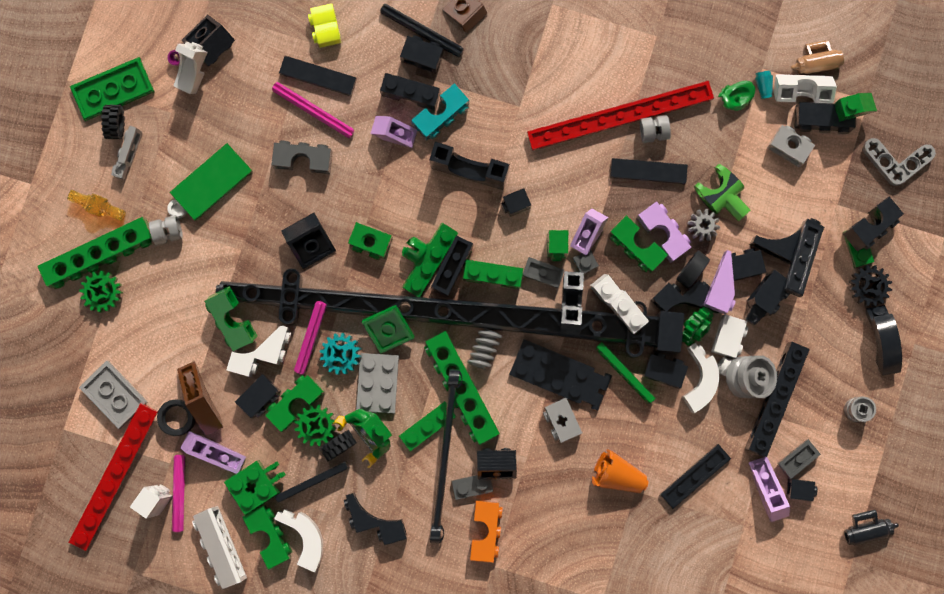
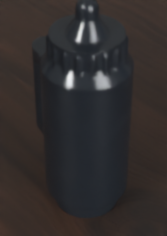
(868, 531)

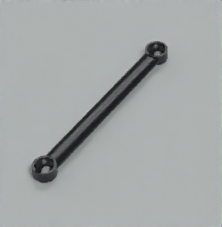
(436, 525)

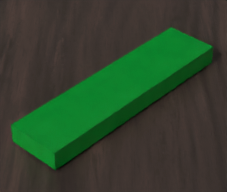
(625, 373)

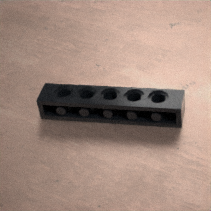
(777, 402)

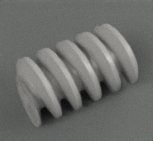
(484, 349)

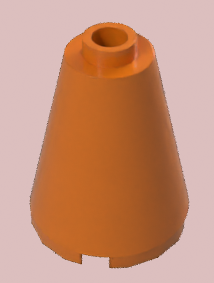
(618, 474)

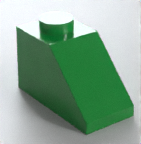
(855, 106)

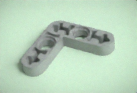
(900, 168)

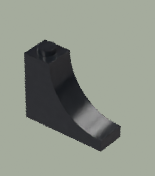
(782, 248)

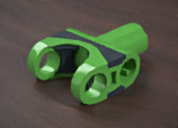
(725, 195)

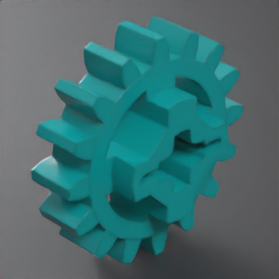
(334, 359)

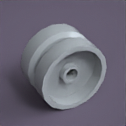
(751, 377)

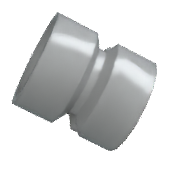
(648, 130)
(159, 232)
(860, 409)

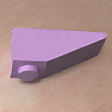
(722, 288)
(212, 452)
(769, 489)

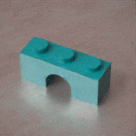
(430, 124)

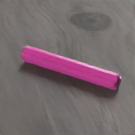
(310, 337)
(178, 493)

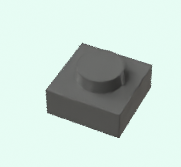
(585, 262)

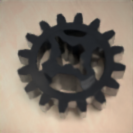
(875, 292)

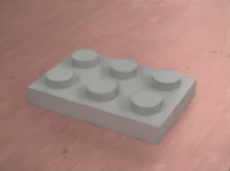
(377, 383)
(112, 394)

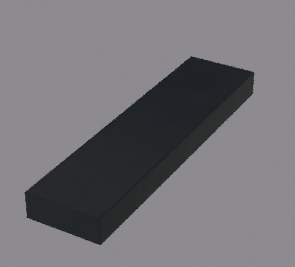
(317, 75)
(648, 171)
(802, 259)
(695, 476)
(312, 481)

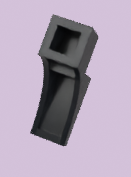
(390, 530)

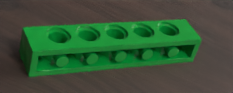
(50, 269)
(489, 429)

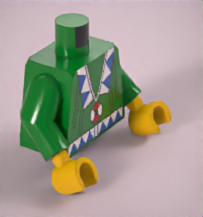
(370, 430)

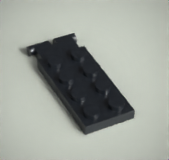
(559, 374)

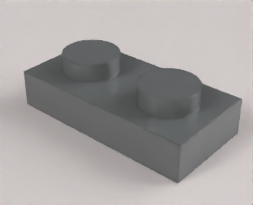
(543, 272)
(799, 458)
(471, 486)

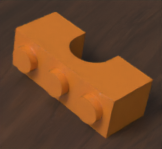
(485, 548)

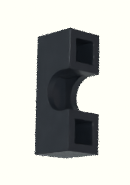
(402, 88)
(863, 233)
(571, 303)

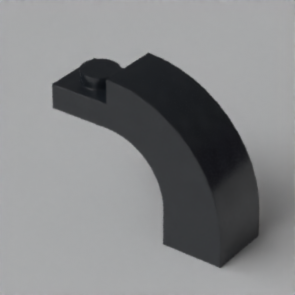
(887, 340)

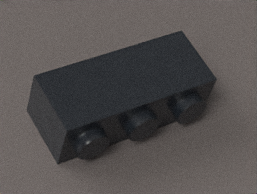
(822, 118)
(452, 266)

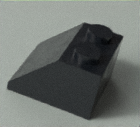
(212, 37)
(308, 240)

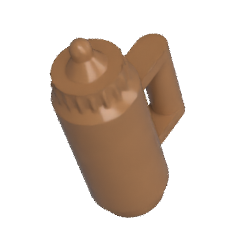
(820, 61)

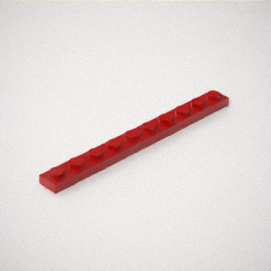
(620, 115)

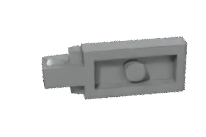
(127, 152)

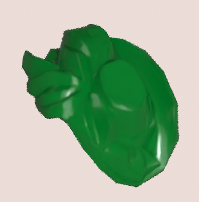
(737, 95)

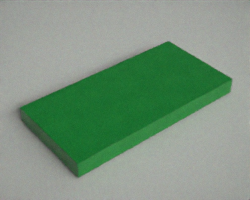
(112, 87)
(211, 181)

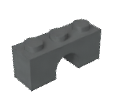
(286, 153)

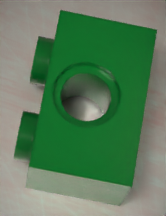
(359, 236)
(557, 244)

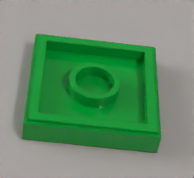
(388, 329)

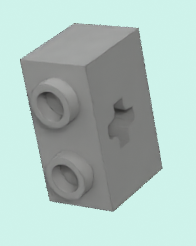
(562, 409)

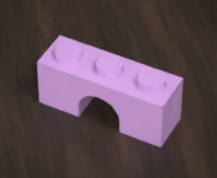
(656, 217)

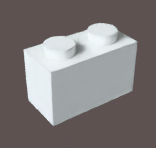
(729, 336)

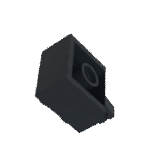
(766, 297)

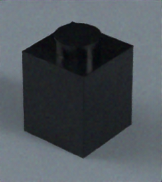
(516, 202)
(801, 490)

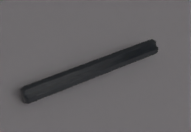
(421, 30)

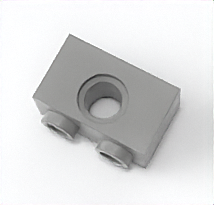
(780, 146)

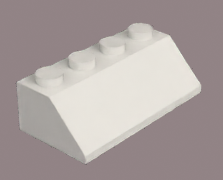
(220, 547)

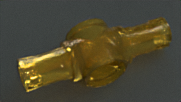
(96, 205)

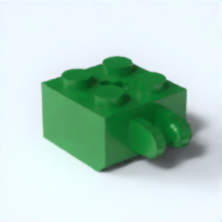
(264, 490)

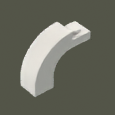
(708, 381)
(311, 536)

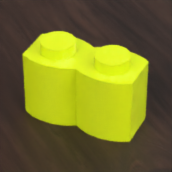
(325, 25)

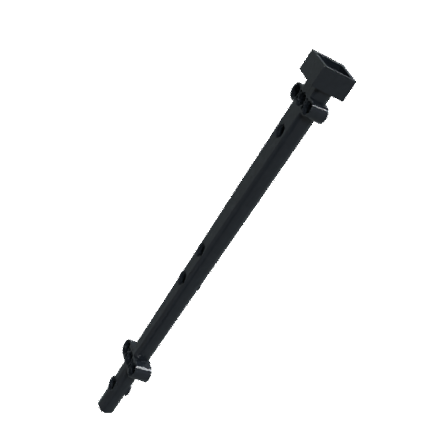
(661, 332)

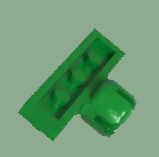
(426, 258)

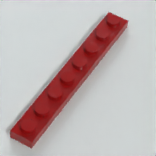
(113, 476)

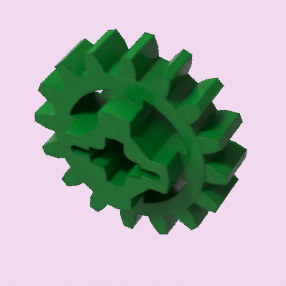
(97, 298)
(697, 326)
(307, 420)

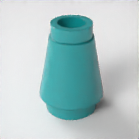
(764, 82)

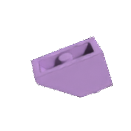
(393, 131)
(588, 231)

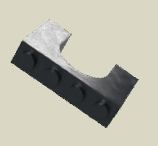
(447, 161)

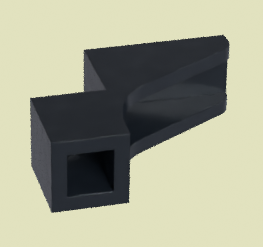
(670, 296)

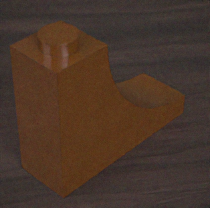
(198, 399)

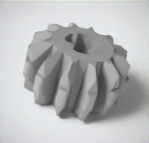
(709, 230)

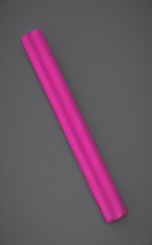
(313, 110)

